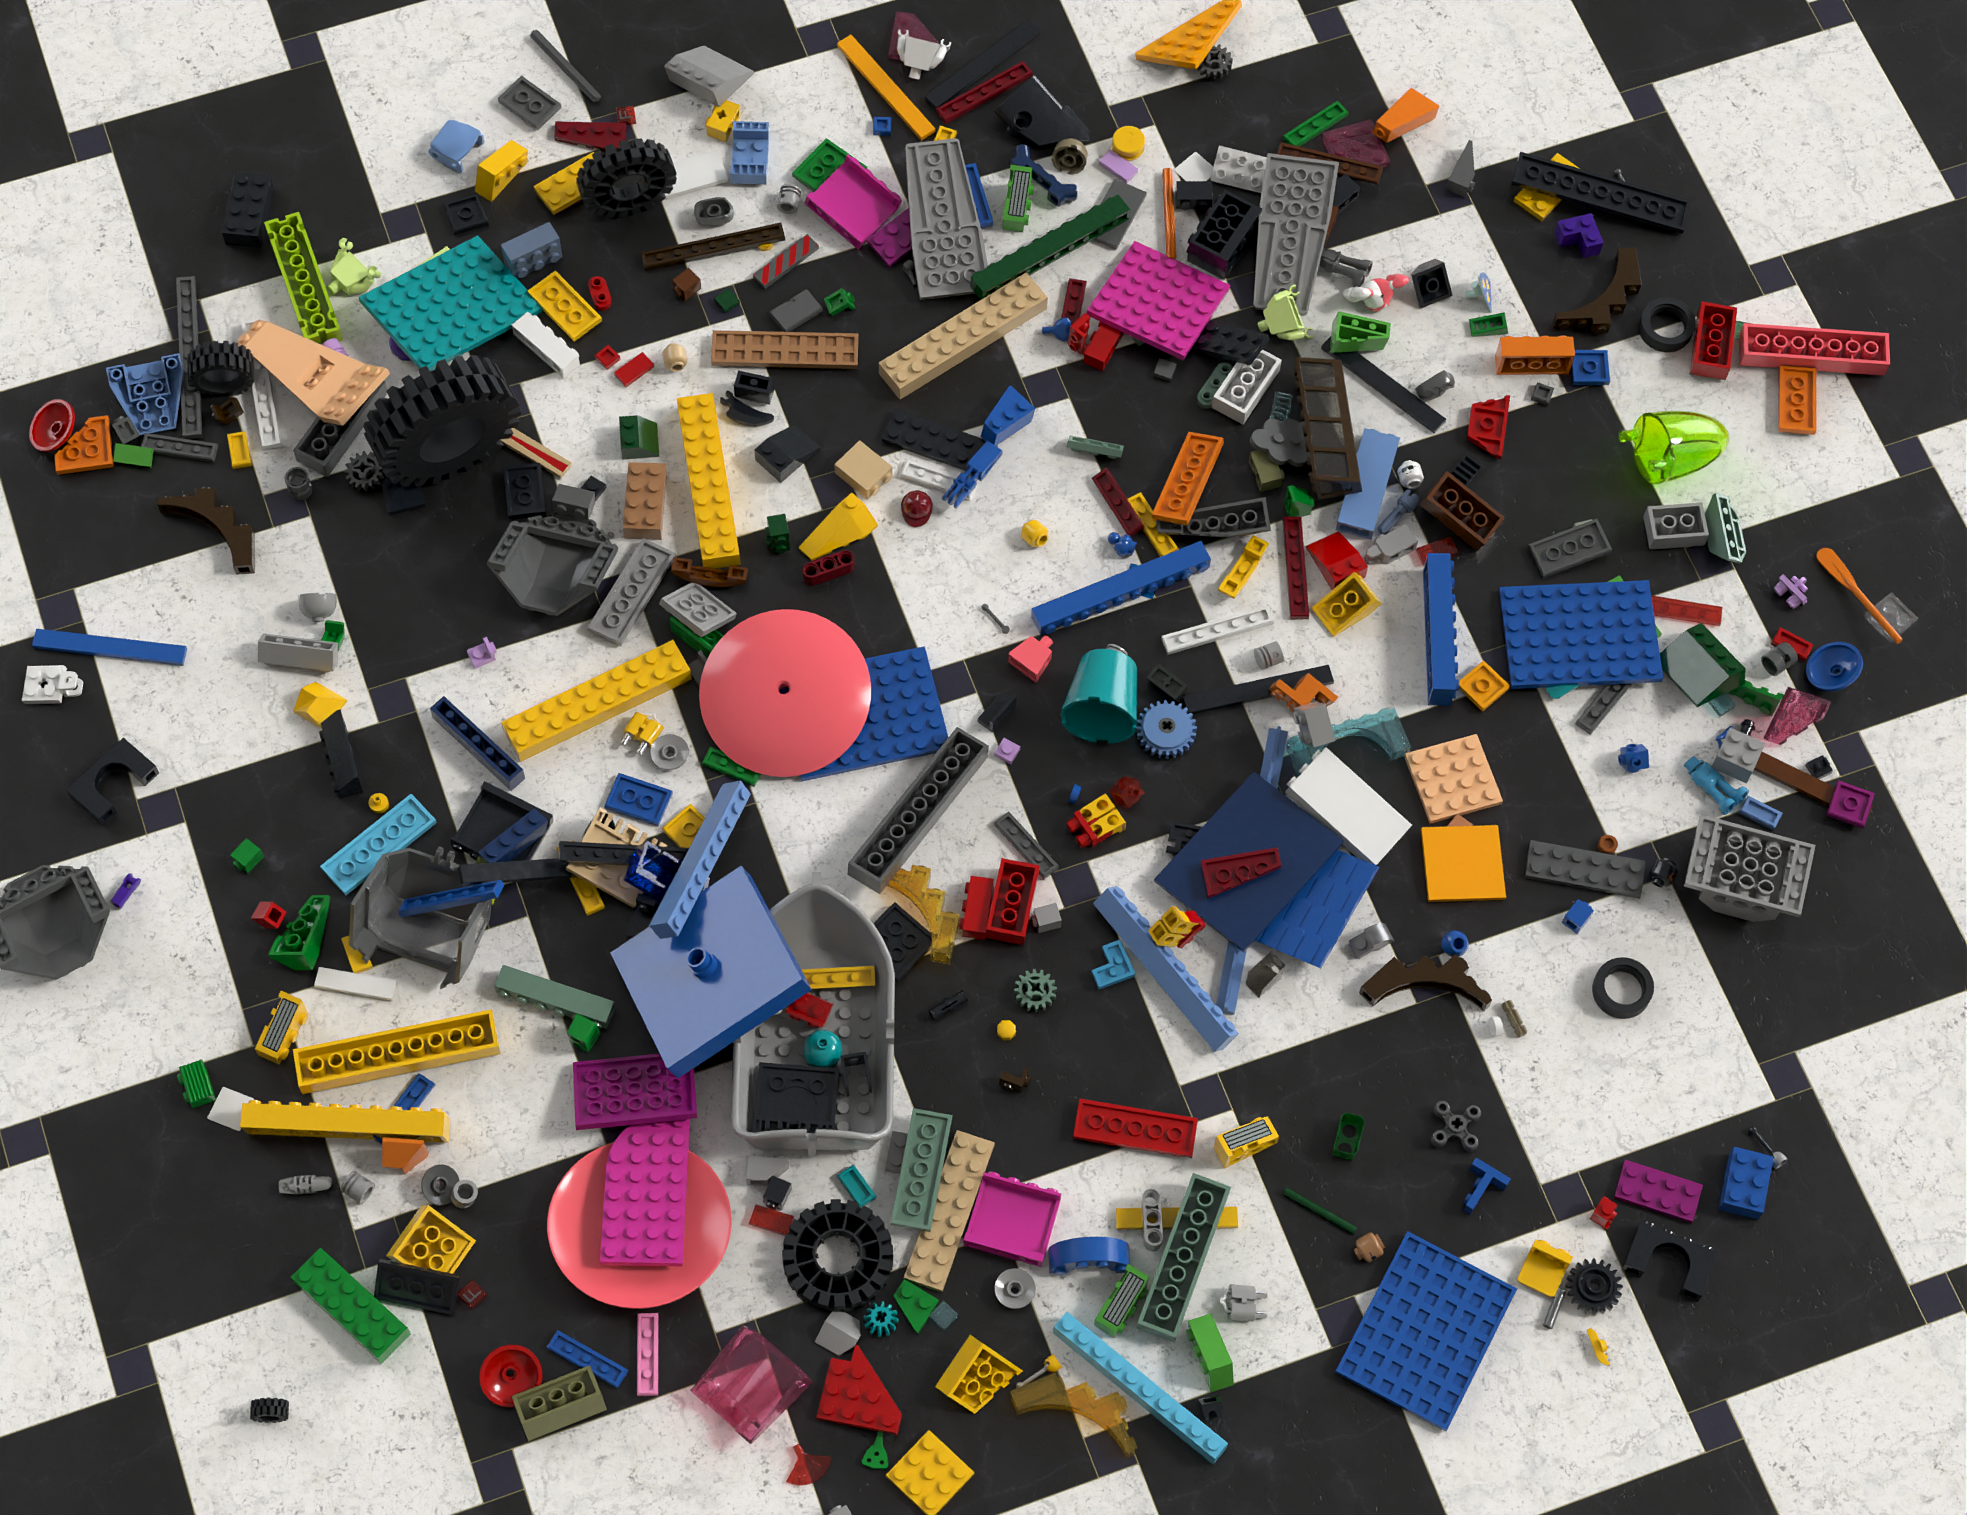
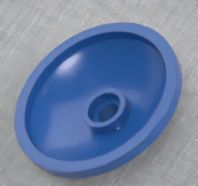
(1829, 661)

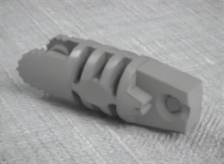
(304, 1184)

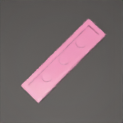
(647, 1354)

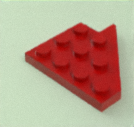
(857, 1397)

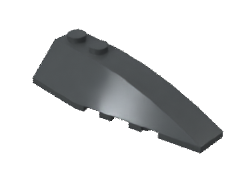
(1223, 520)

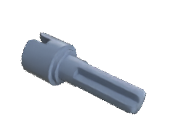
(1405, 504)

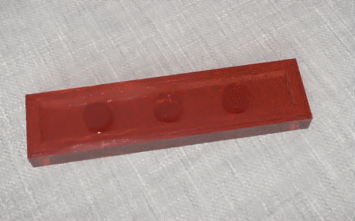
(1687, 610)

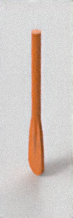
(1838, 570)

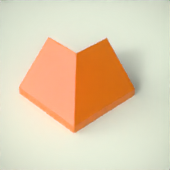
(403, 1153)

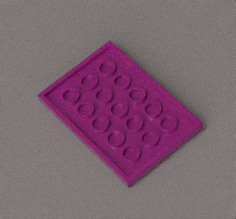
(630, 1092)

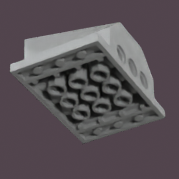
(1748, 870)

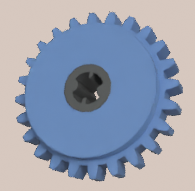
(1166, 729)

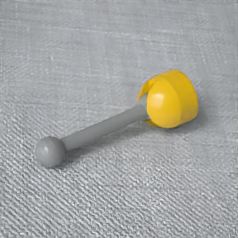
(1051, 1364)

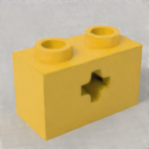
(721, 121)

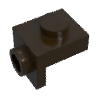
(227, 411)
(1011, 1082)

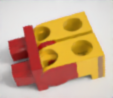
(1096, 822)
(1176, 928)

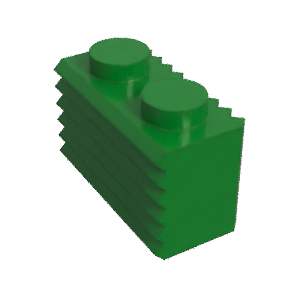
(197, 1084)

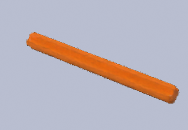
(1169, 213)

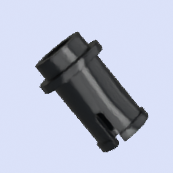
(1747, 727)

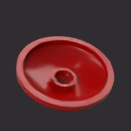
(52, 425)
(501, 1387)

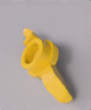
(1599, 1346)

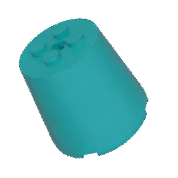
(1102, 697)

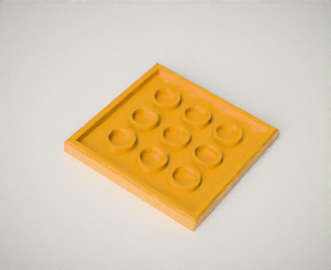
(1463, 863)

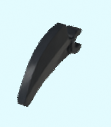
(743, 413)

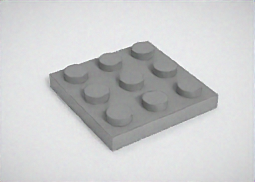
(697, 609)

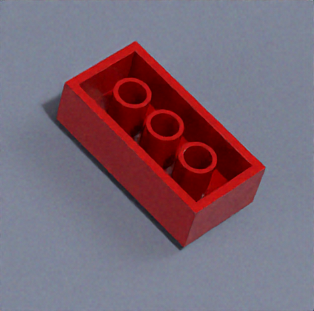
(1713, 340)
(1012, 901)

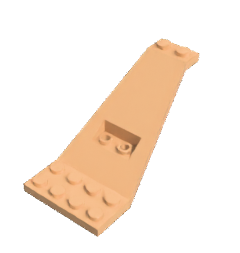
(318, 376)

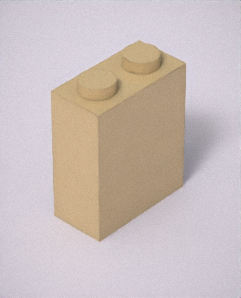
(863, 470)

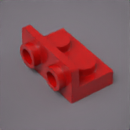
(1079, 333)
(810, 1009)

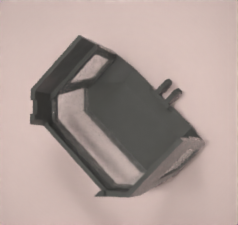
(434, 938)

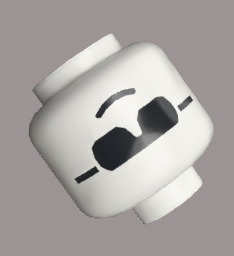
(1410, 474)

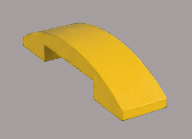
(1244, 567)

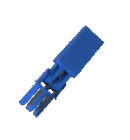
(978, 467)

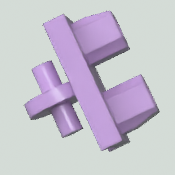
(1786, 585)

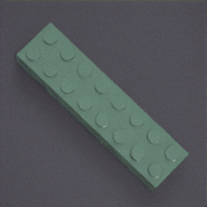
(1183, 1257)

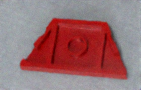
(1488, 425)

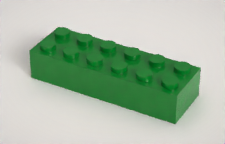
(350, 1305)

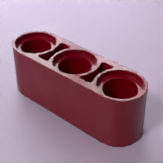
(834, 561)

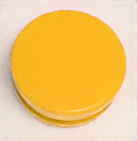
(1128, 142)

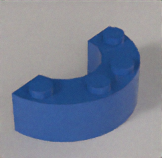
(1088, 1251)

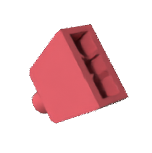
(1032, 657)

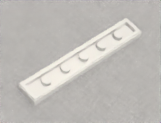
(1217, 630)

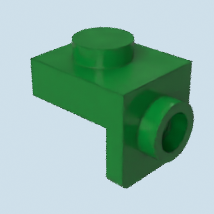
(334, 632)

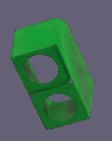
(583, 1033)
(1358, 1123)

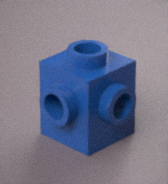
(1634, 757)

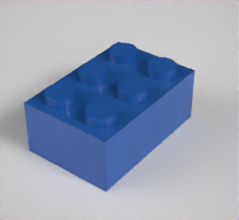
(1746, 1183)

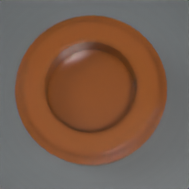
(1607, 844)

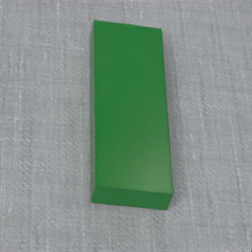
(721, 763)

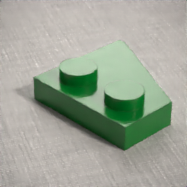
(915, 1304)

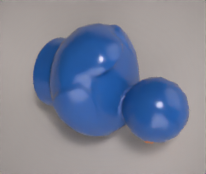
(1123, 545)

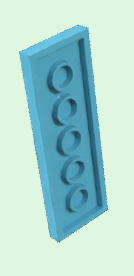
(388, 834)

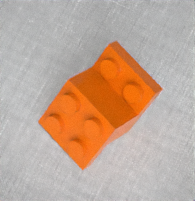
(1302, 693)

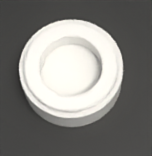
(1495, 1026)

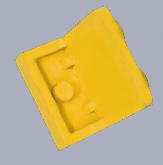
(1544, 1268)

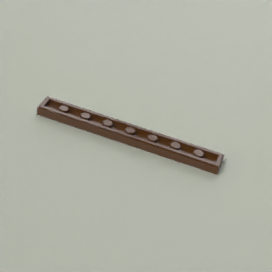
(1795, 779)

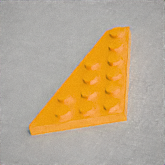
(1193, 40)

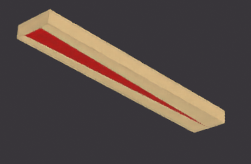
(537, 453)

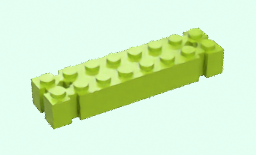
(303, 279)

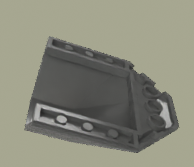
(552, 561)
(51, 921)

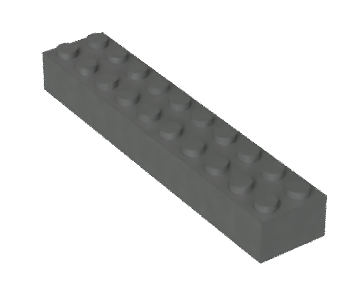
(917, 810)

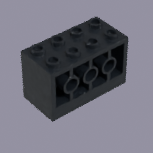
(1223, 234)

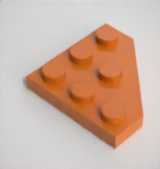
(87, 448)

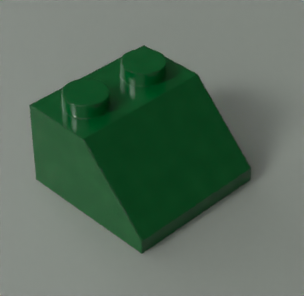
(638, 437)

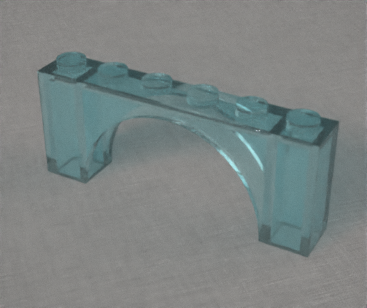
(1380, 727)

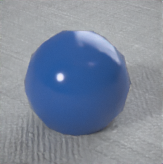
(1455, 943)

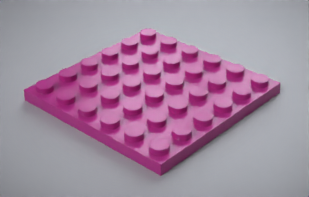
(1158, 300)

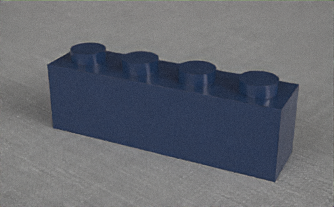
(514, 839)

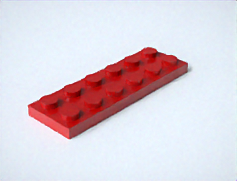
(1135, 1128)

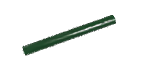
(1319, 1210)

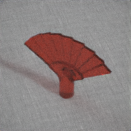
(808, 1467)

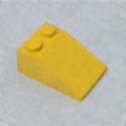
(1346, 604)

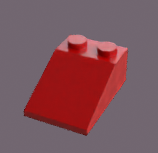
(1336, 559)

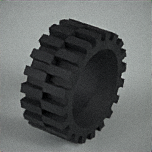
(220, 368)

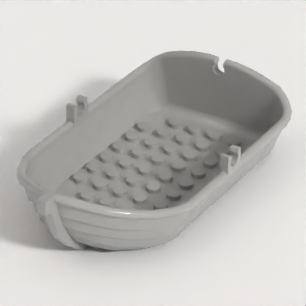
(826, 933)

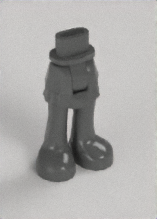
(1330, 261)

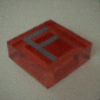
(626, 115)
(472, 1294)

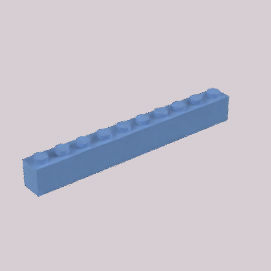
(700, 860)
(1166, 969)

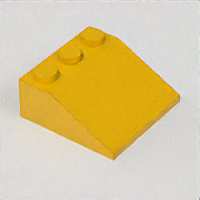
(431, 1242)

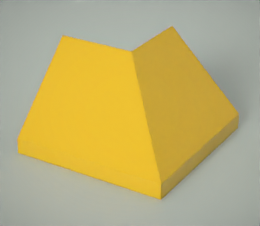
(317, 703)

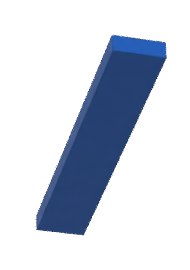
(451, 898)

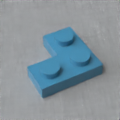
(1118, 966)

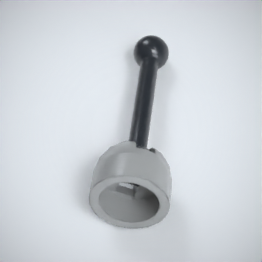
(1779, 1158)

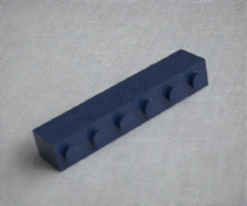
(477, 743)

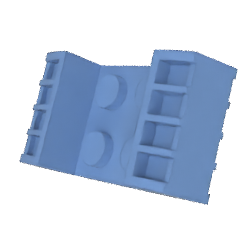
(750, 152)

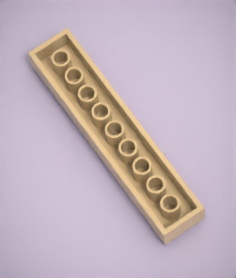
(963, 335)

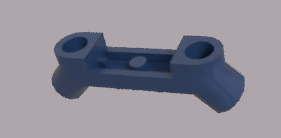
(1057, 192)

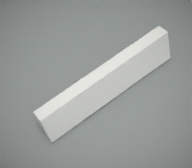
(929, 476)
(355, 983)

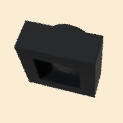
(594, 485)

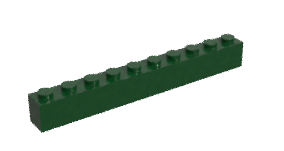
(1051, 246)

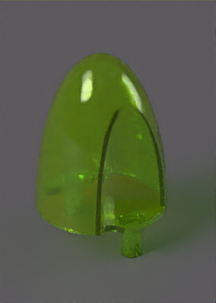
(1675, 443)

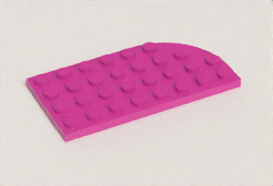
(646, 1195)

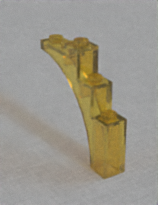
(930, 902)
(1106, 1411)

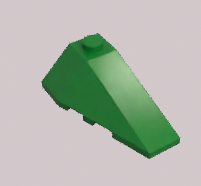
(302, 940)

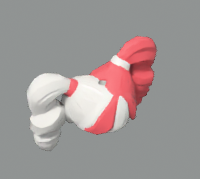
(1372, 290)

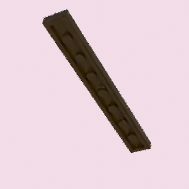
(713, 246)

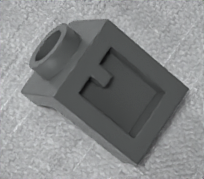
(125, 429)

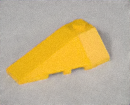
(844, 524)

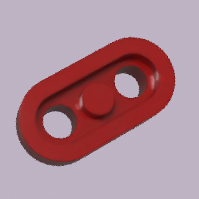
(599, 291)

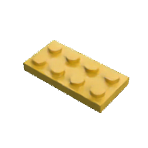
(561, 188)
(1538, 203)
(565, 306)

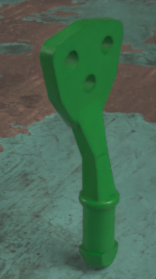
(878, 1448)

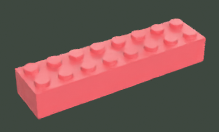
(1814, 348)

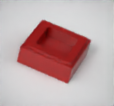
(607, 357)

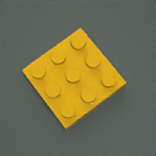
(930, 1474)

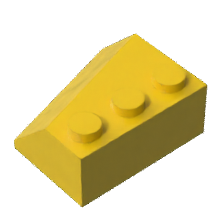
(976, 1375)

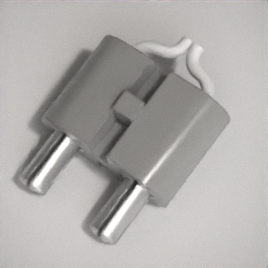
(1241, 1302)

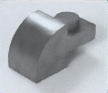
(1372, 938)

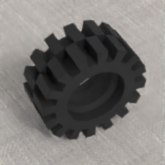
(269, 1410)

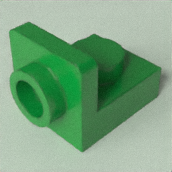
(839, 301)

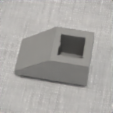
(762, 1168)

